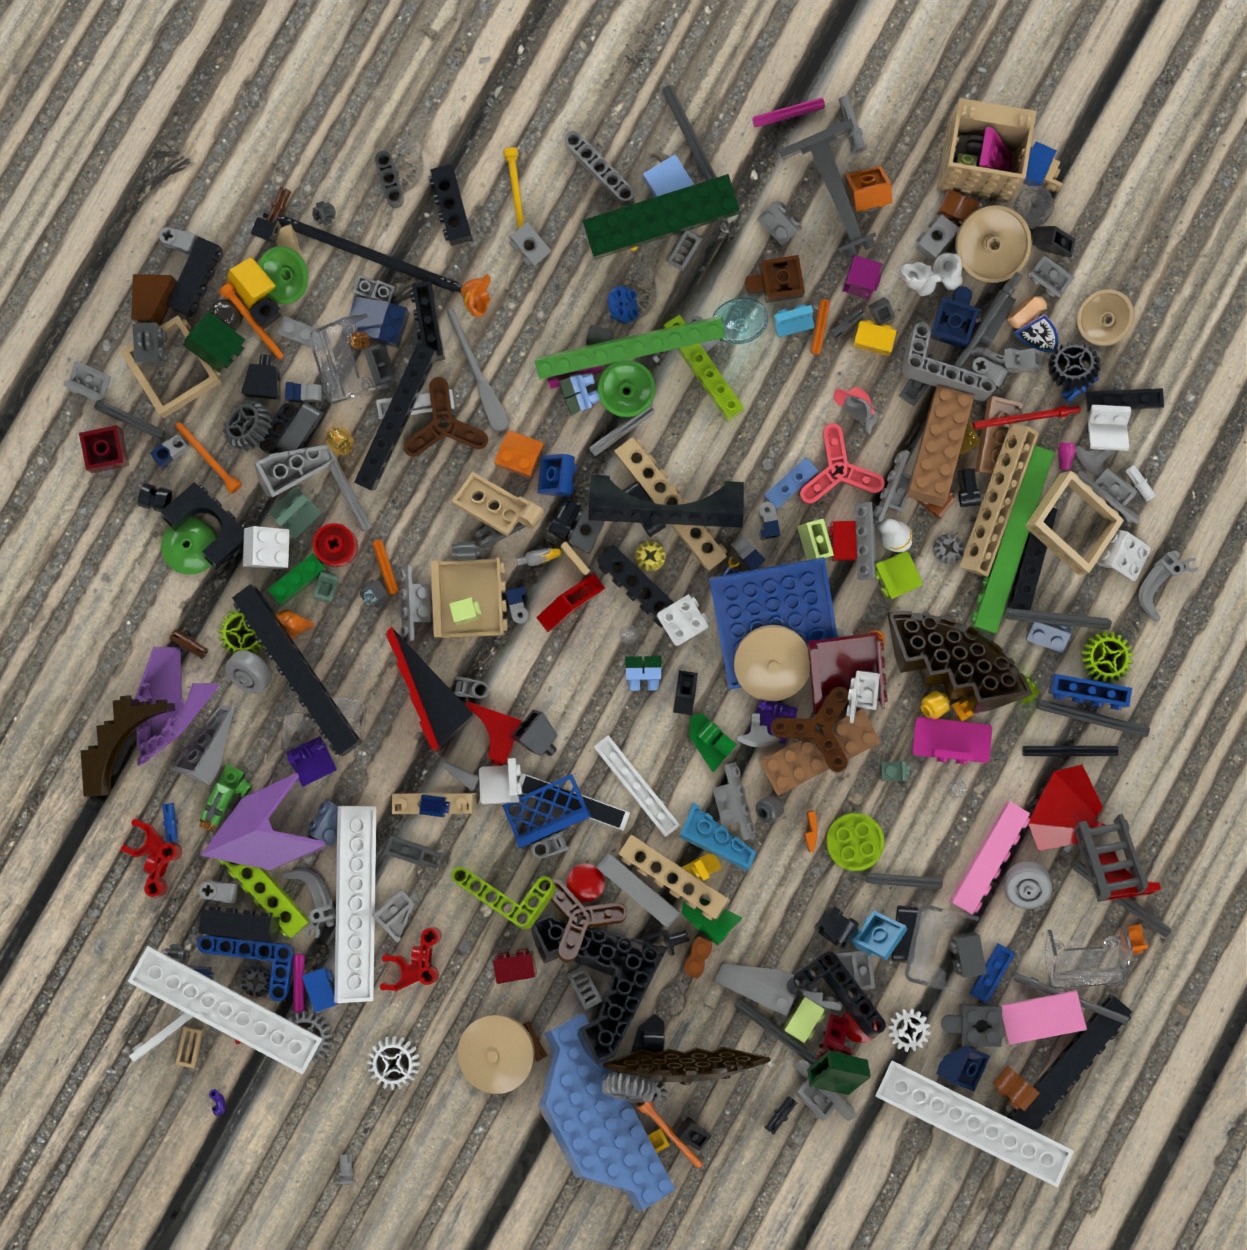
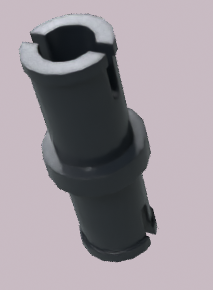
(780, 1115)

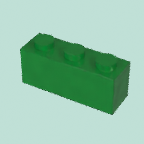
(297, 579)

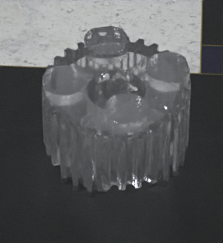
(1044, 205)

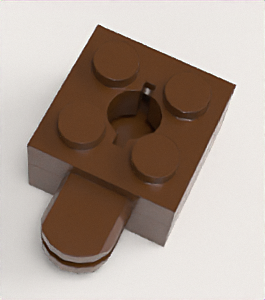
(778, 279)

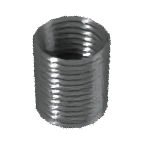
(598, 335)

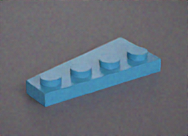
(707, 834)

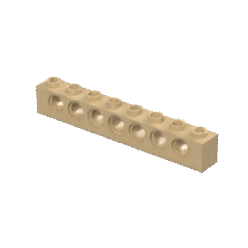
(624, 454)
(999, 499)

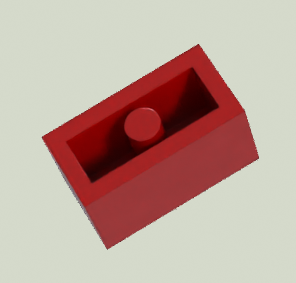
(843, 540)

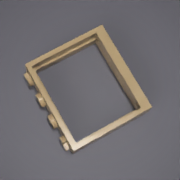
(185, 398)
(1054, 542)
(410, 802)

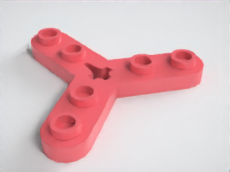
(851, 474)

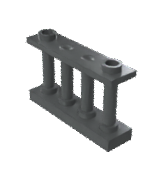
(1097, 870)

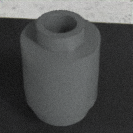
(465, 551)

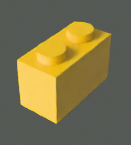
(874, 337)

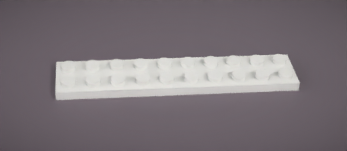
(355, 904)
(225, 1009)
(975, 1123)

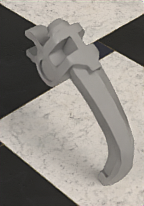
(1165, 567)
(324, 906)

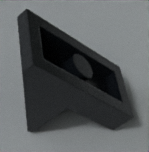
(693, 1134)

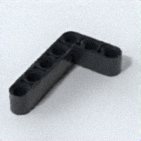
(841, 990)

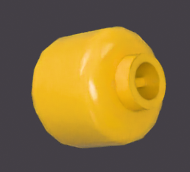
(935, 705)

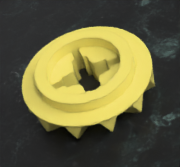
(649, 565)

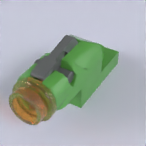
(221, 798)

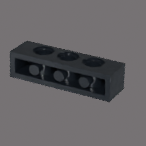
(446, 175)

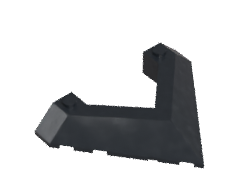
(626, 959)

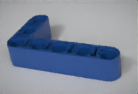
(255, 953)

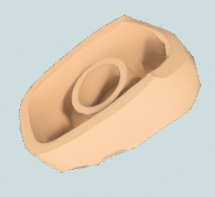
(1026, 311)

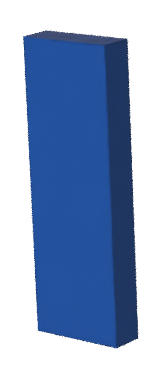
(995, 968)

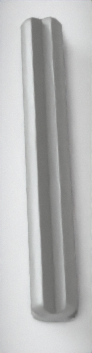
(620, 431)
(350, 496)

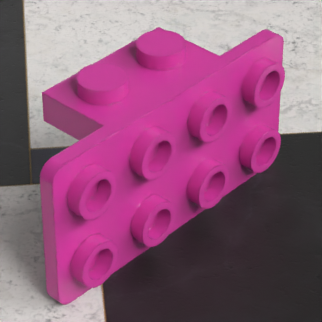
(952, 740)

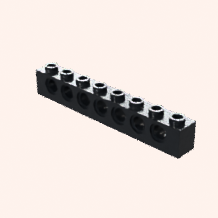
(396, 416)

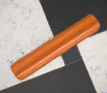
(820, 326)
(385, 567)

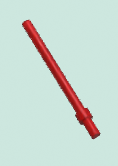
(1060, 412)

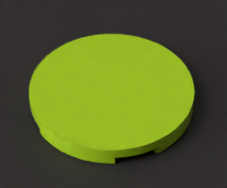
(855, 841)

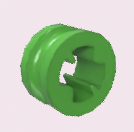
(243, 788)

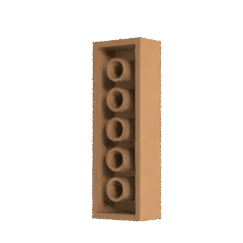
(940, 446)
(804, 760)

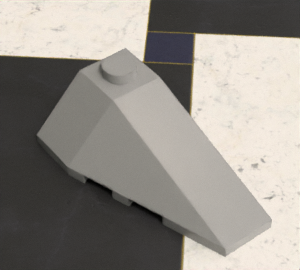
(285, 469)
(205, 755)
(759, 984)

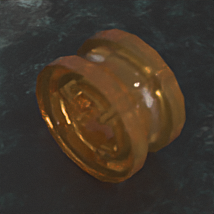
(359, 340)

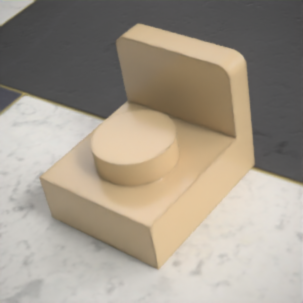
(1050, 177)

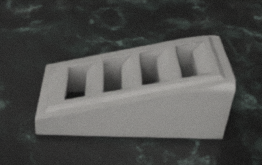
(671, 260)
(466, 778)
(594, 1001)

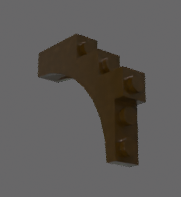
(99, 759)

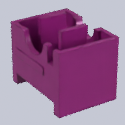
(862, 277)

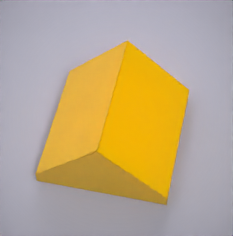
(250, 282)

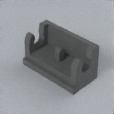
(379, 365)

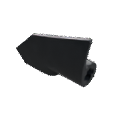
(650, 1035)

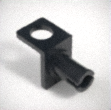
(266, 229)
(670, 940)

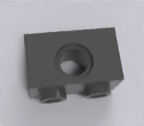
(581, 541)

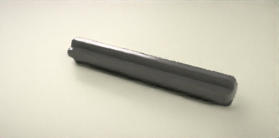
(129, 419)
(902, 880)

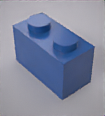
(1038, 164)
(320, 988)

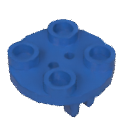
(623, 304)

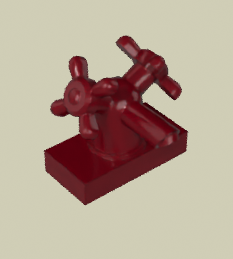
(835, 1036)

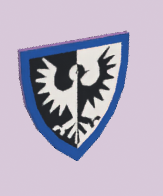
(1039, 334)

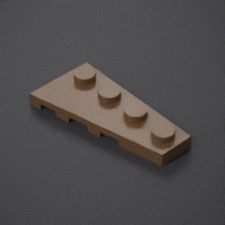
(993, 437)

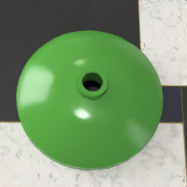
(277, 264)
(631, 376)
(189, 559)

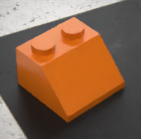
(869, 188)
(519, 454)

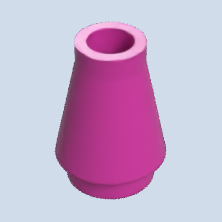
(1066, 454)

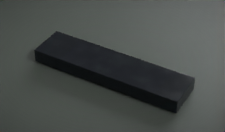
(1130, 398)

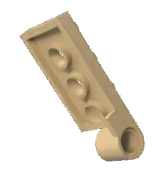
(510, 509)

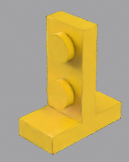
(703, 866)

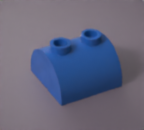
(556, 475)

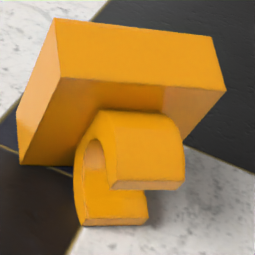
(962, 709)

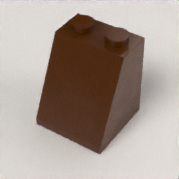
(150, 297)

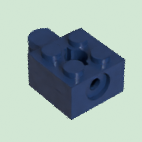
(955, 319)

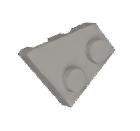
(394, 914)
(859, 966)

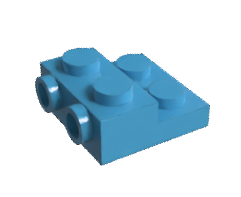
(879, 935)

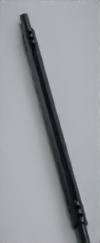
(368, 253)

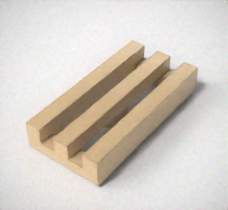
(575, 559)
(193, 1030)

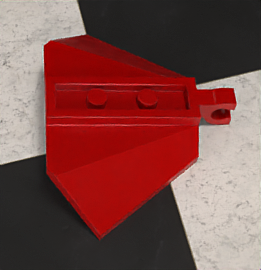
(1061, 806)

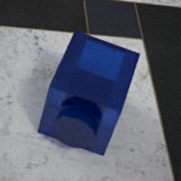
(434, 805)

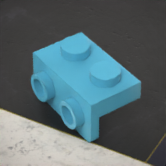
(793, 321)

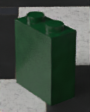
(214, 342)
(838, 1073)

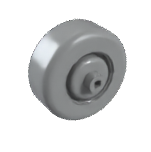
(248, 671)
(1027, 885)

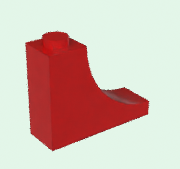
(570, 602)
(499, 729)
(1121, 875)

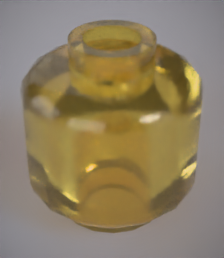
(339, 441)

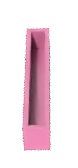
(990, 857)

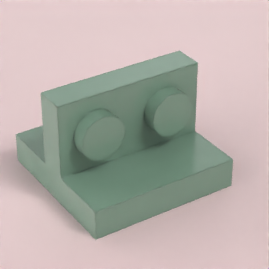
(295, 513)

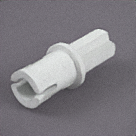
(1140, 483)

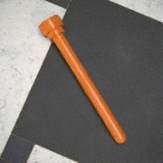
(229, 292)
(232, 484)
(648, 1108)

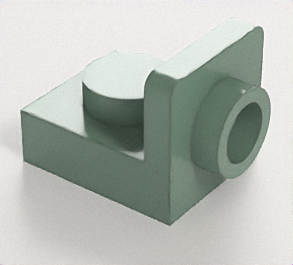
(894, 771)

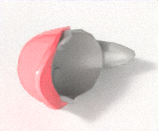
(858, 405)

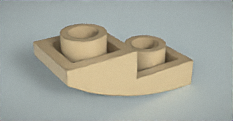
(288, 239)

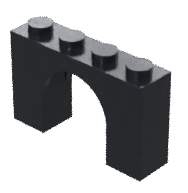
(197, 501)

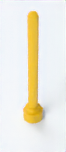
(511, 155)

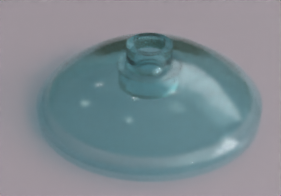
(743, 320)

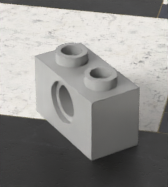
(527, 233)
(931, 247)

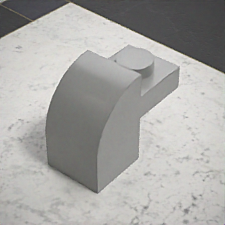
(1022, 360)

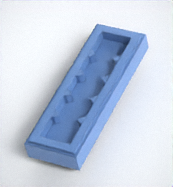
(791, 483)

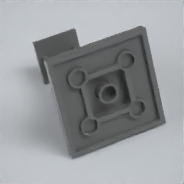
(819, 147)

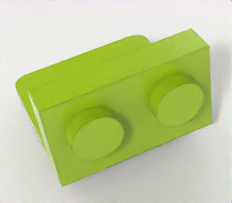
(897, 575)

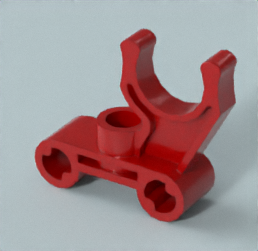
(158, 858)
(420, 963)

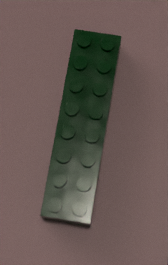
(661, 216)

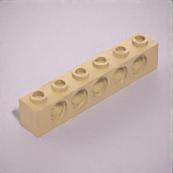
(635, 845)

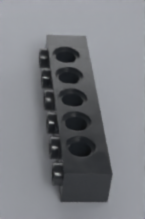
(613, 556)
(1029, 569)

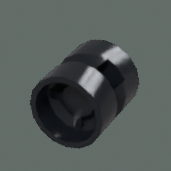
(152, 497)

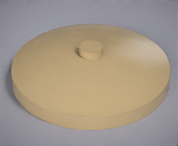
(993, 243)
(772, 663)
(496, 1054)

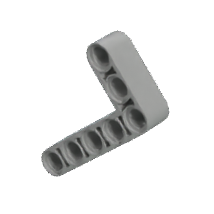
(935, 373)

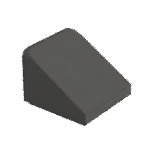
(881, 311)

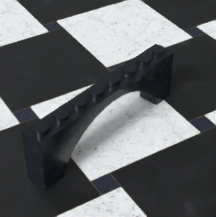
(719, 509)

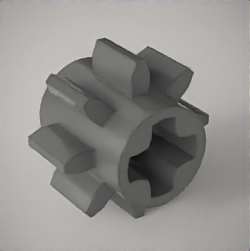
(324, 213)
(176, 953)

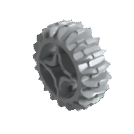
(323, 1030)
(628, 1087)

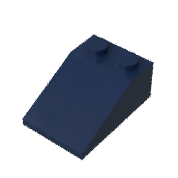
(384, 321)

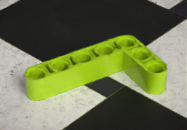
(502, 900)

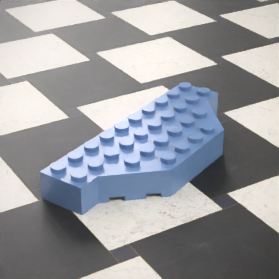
(596, 1131)

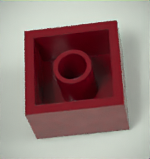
(104, 449)
(514, 966)

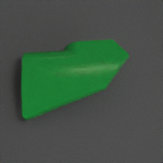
(710, 740)
(714, 929)

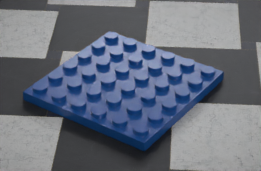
(781, 595)

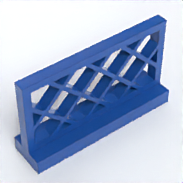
(554, 826)

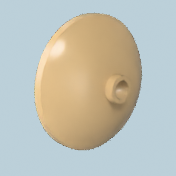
(1098, 309)

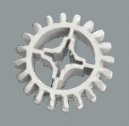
(400, 1069)

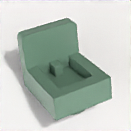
(326, 587)

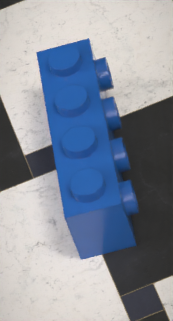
(1088, 690)

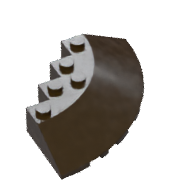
(957, 659)
(686, 1066)

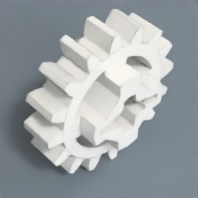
(900, 1031)

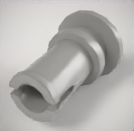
(346, 1170)

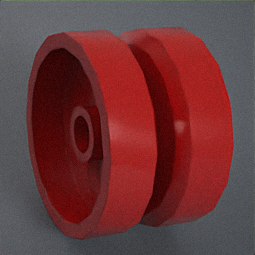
(335, 556)

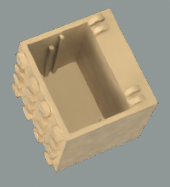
(1014, 128)

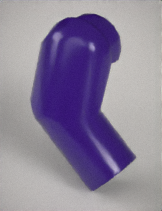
(219, 1100)

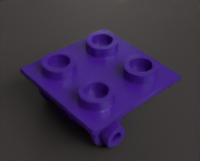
(771, 710)
(311, 761)

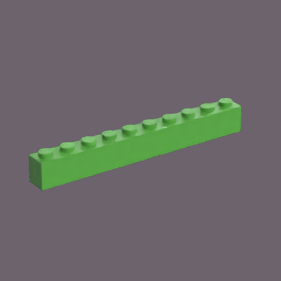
(630, 347)
(1004, 567)

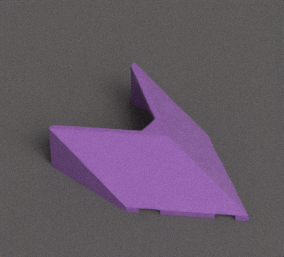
(161, 682)
(248, 835)

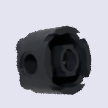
(837, 927)

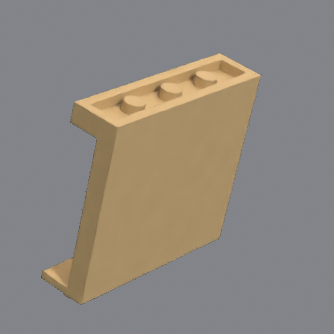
(463, 580)

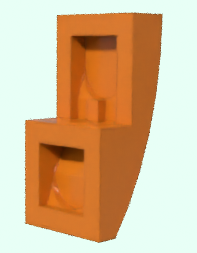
(811, 836)

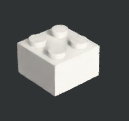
(266, 547)

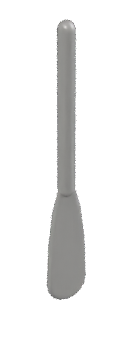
(490, 402)

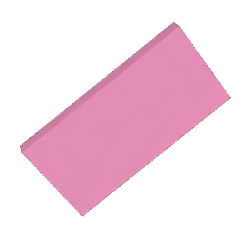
(1043, 1017)

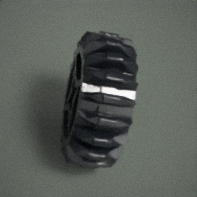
(1073, 359)

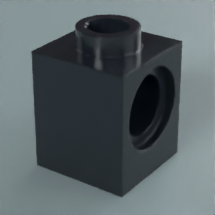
(265, 321)

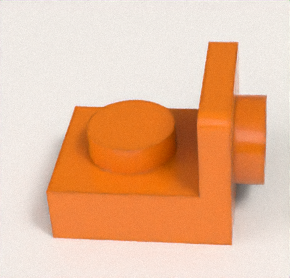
(1137, 938)

